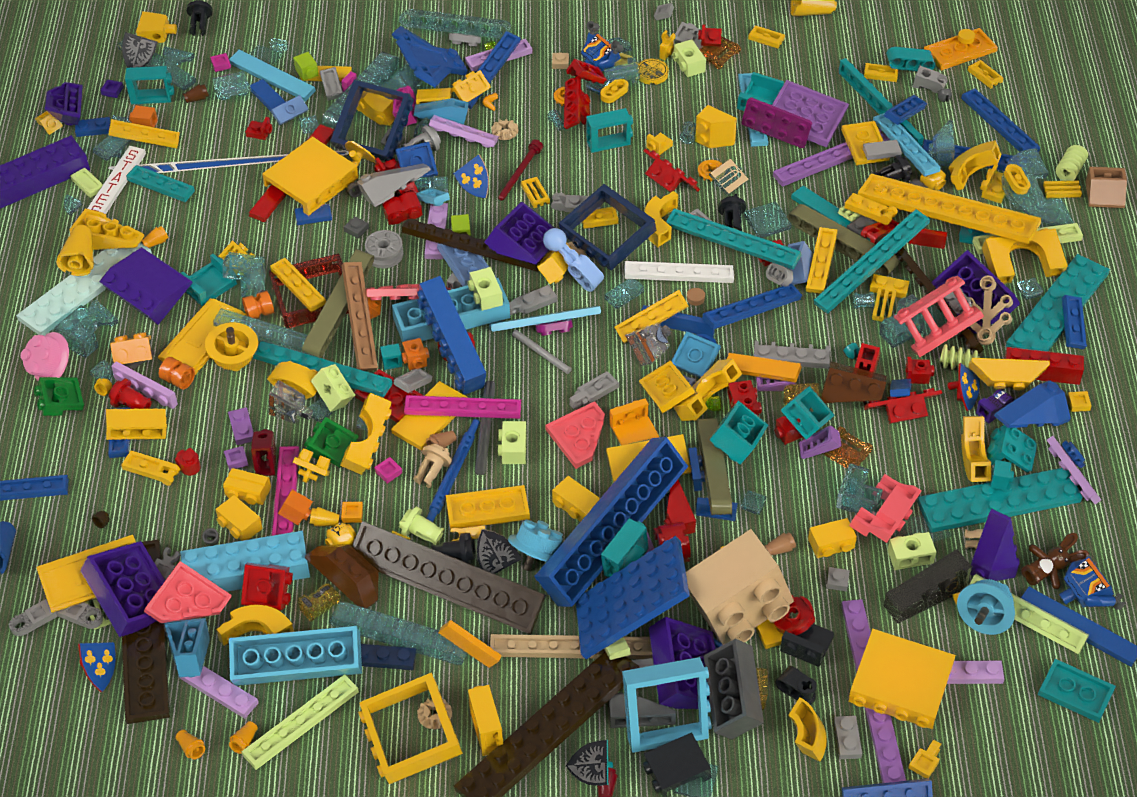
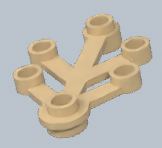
(989, 313)

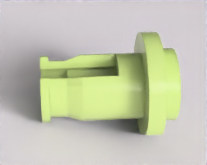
(420, 526)

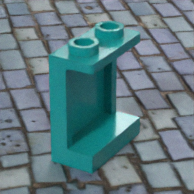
(760, 88)
(209, 281)

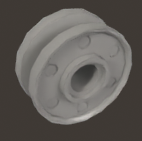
(385, 247)

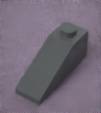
(648, 712)

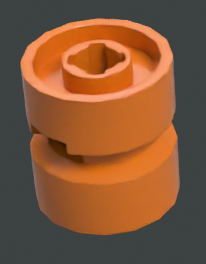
(258, 305)
(177, 373)

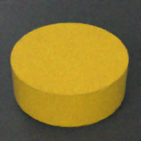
(966, 36)

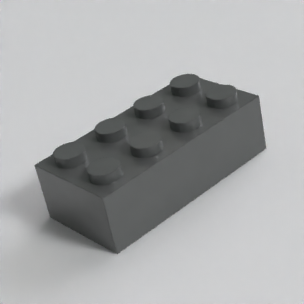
(733, 689)

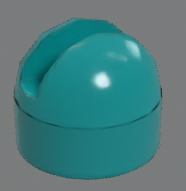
(851, 350)

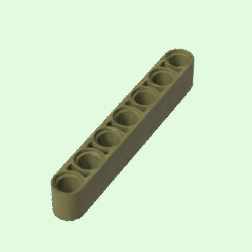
(847, 241)
(333, 311)
(714, 469)

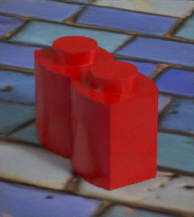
(402, 208)

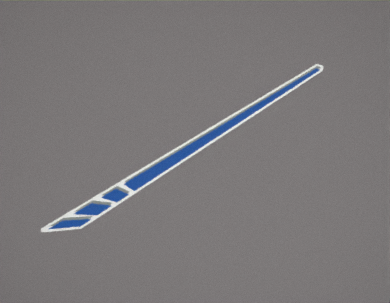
(214, 163)

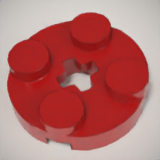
(801, 622)

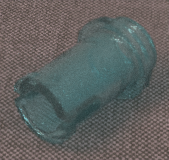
(555, 117)

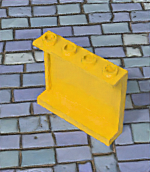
(311, 174)
(901, 678)

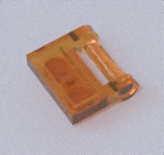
(712, 52)
(845, 454)

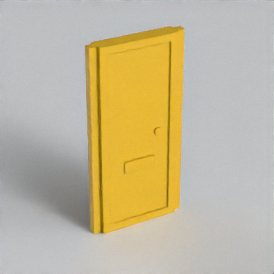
(190, 341)
(65, 583)

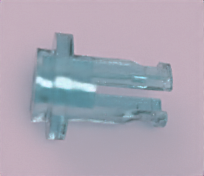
(627, 71)

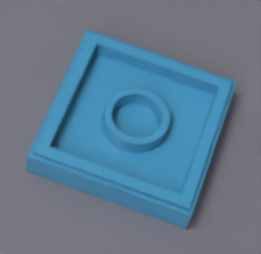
(695, 355)

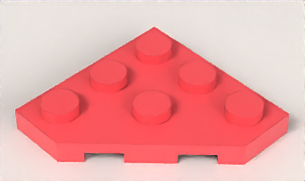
(394, 293)
(578, 433)
(186, 597)

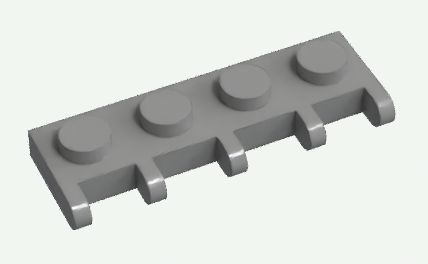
(806, 356)

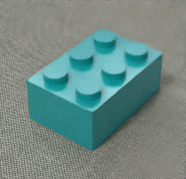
(739, 433)

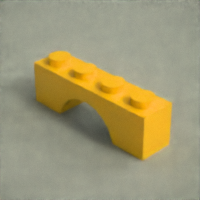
(713, 380)
(373, 413)

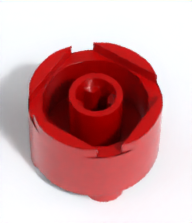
(668, 531)

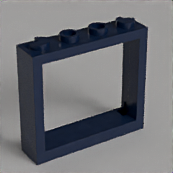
(349, 109)
(595, 200)

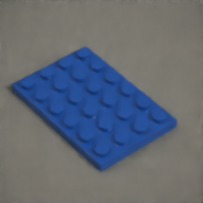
(631, 597)

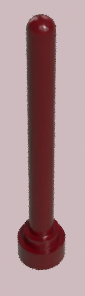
(535, 148)

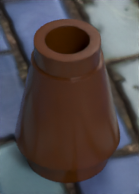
(196, 93)

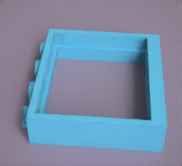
(659, 675)

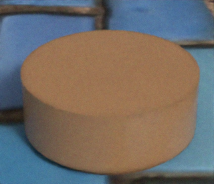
(695, 296)

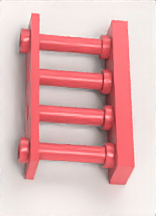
(951, 328)

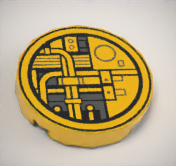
(653, 71)

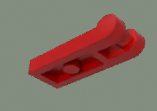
(878, 231)

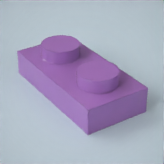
(241, 426)

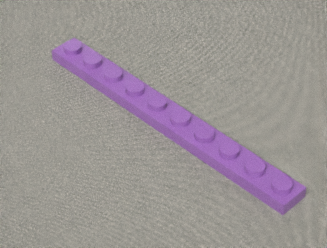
(879, 724)

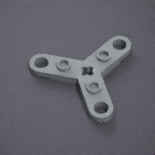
(41, 614)

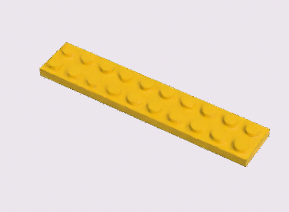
(951, 208)

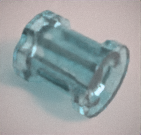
(683, 135)
(863, 300)

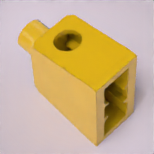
(155, 27)

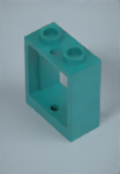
(149, 95)
(606, 120)
(800, 409)
(625, 547)

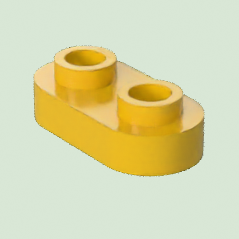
(614, 90)
(1017, 179)

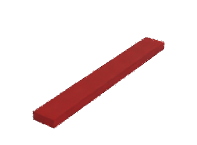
(273, 195)

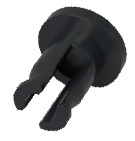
(200, 12)
(896, 170)
(732, 208)
(461, 549)

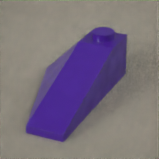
(995, 552)

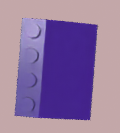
(520, 235)
(972, 271)
(146, 284)
(124, 585)
(674, 642)

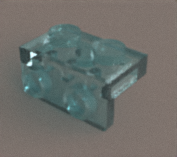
(231, 85)

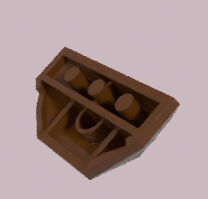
(348, 572)

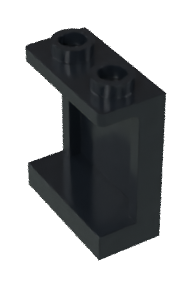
(676, 764)

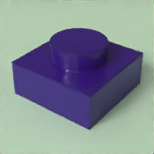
(112, 88)

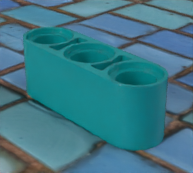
(909, 58)

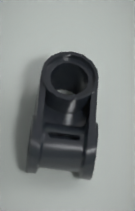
(797, 684)

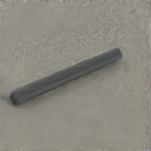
(484, 433)

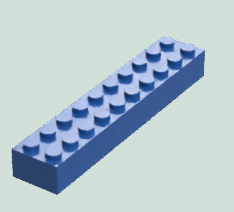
(630, 496)

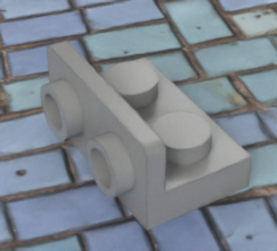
(687, 32)

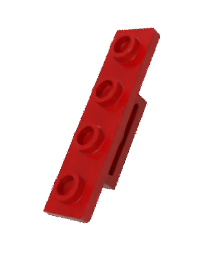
(575, 103)
(665, 175)
(906, 407)

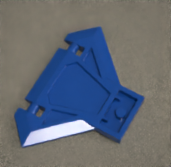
(428, 61)

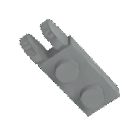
(567, 202)

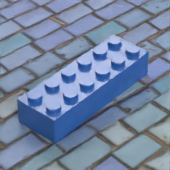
(451, 335)

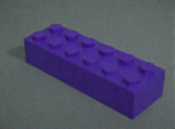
(40, 170)

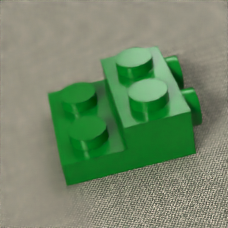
(58, 395)
(330, 441)

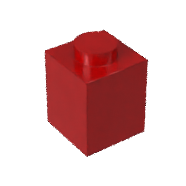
(786, 431)

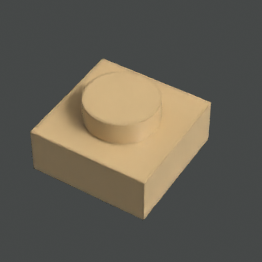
(560, 60)

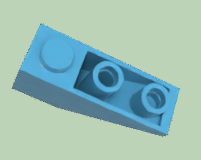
(448, 108)

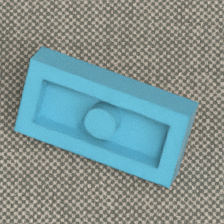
(433, 196)

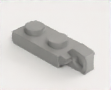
(533, 300)
(593, 390)

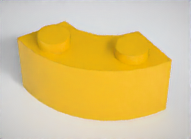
(377, 108)
(553, 266)
(295, 376)
(811, 731)

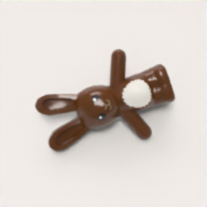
(1054, 560)

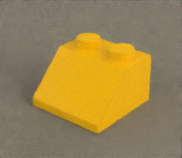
(715, 128)

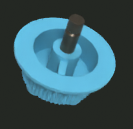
(536, 541)
(987, 606)

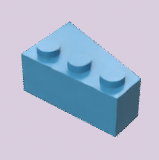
(188, 645)

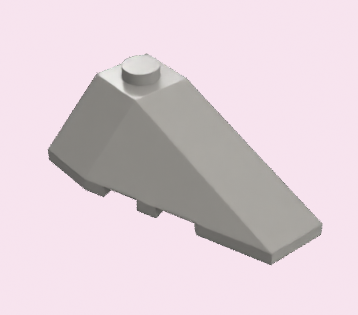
(380, 185)

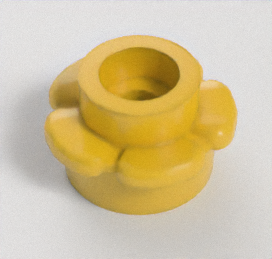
(103, 386)

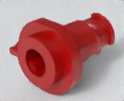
(123, 394)

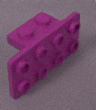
(776, 122)

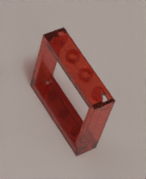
(308, 269)

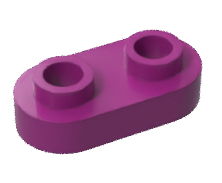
(546, 328)

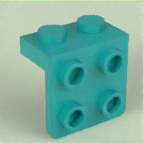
(1012, 445)

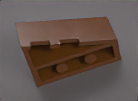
(851, 384)

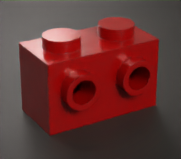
(746, 394)

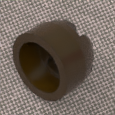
(100, 519)

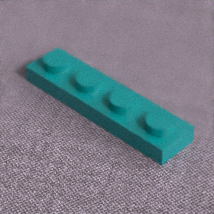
(160, 183)

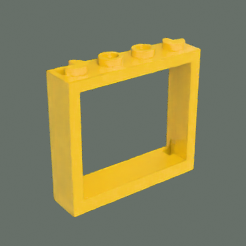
(425, 759)

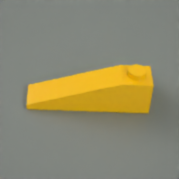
(108, 232)

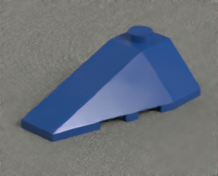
(1038, 406)

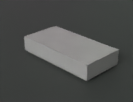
(331, 83)
(881, 149)
(413, 380)

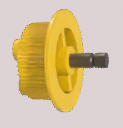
(231, 345)

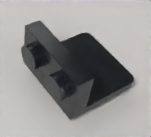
(808, 646)

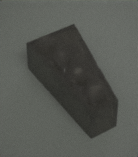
(928, 587)

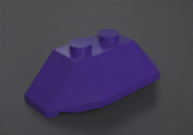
(65, 102)

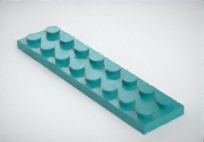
(1046, 319)
(1023, 496)

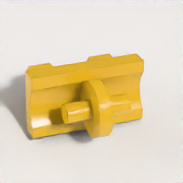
(304, 461)

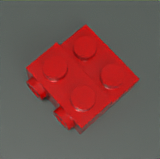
(266, 585)

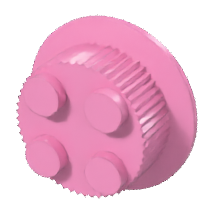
(46, 355)

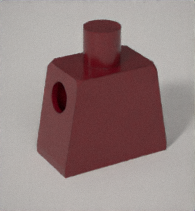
(262, 444)

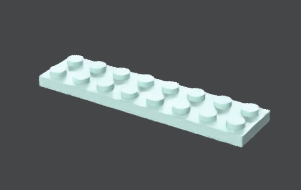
(71, 293)

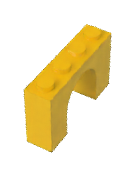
(1043, 243)

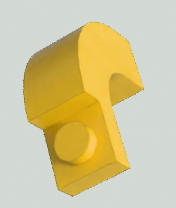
(973, 160)
(657, 209)
(973, 449)
(254, 618)

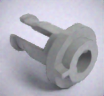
(428, 135)

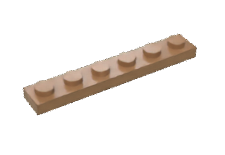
(359, 316)

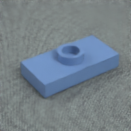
(289, 110)

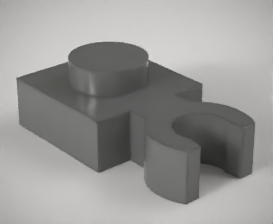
(166, 565)

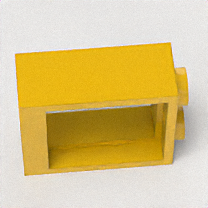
(485, 719)

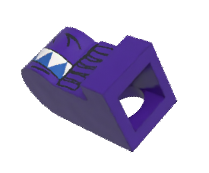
(993, 404)

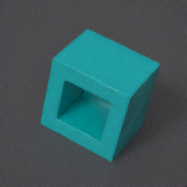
(391, 356)
(1001, 475)

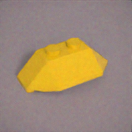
(1007, 372)

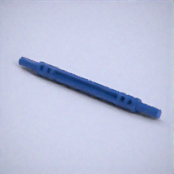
(452, 471)

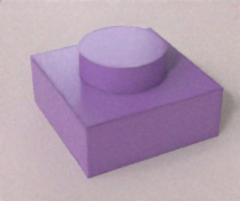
(236, 458)

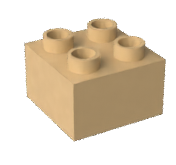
(739, 589)

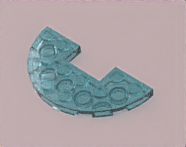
(1033, 202)

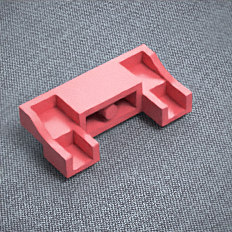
(890, 516)

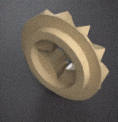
(505, 134)
(424, 714)

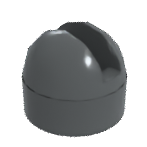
(944, 95)
(356, 193)
(211, 533)

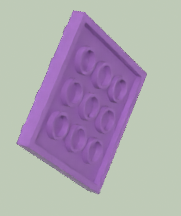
(817, 107)

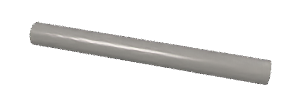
(542, 352)

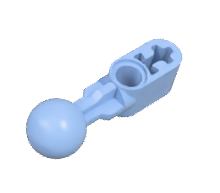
(579, 266)

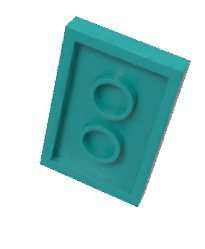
(1076, 690)

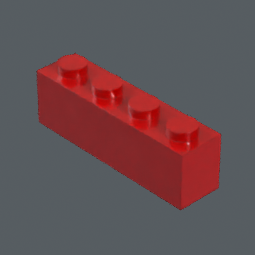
(1062, 367)

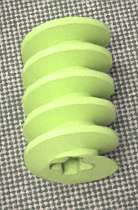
(1071, 163)
(954, 358)

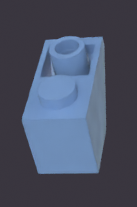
(802, 269)

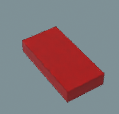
(930, 238)

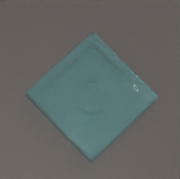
(767, 220)

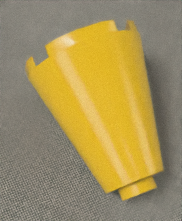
(812, 7)
(77, 252)

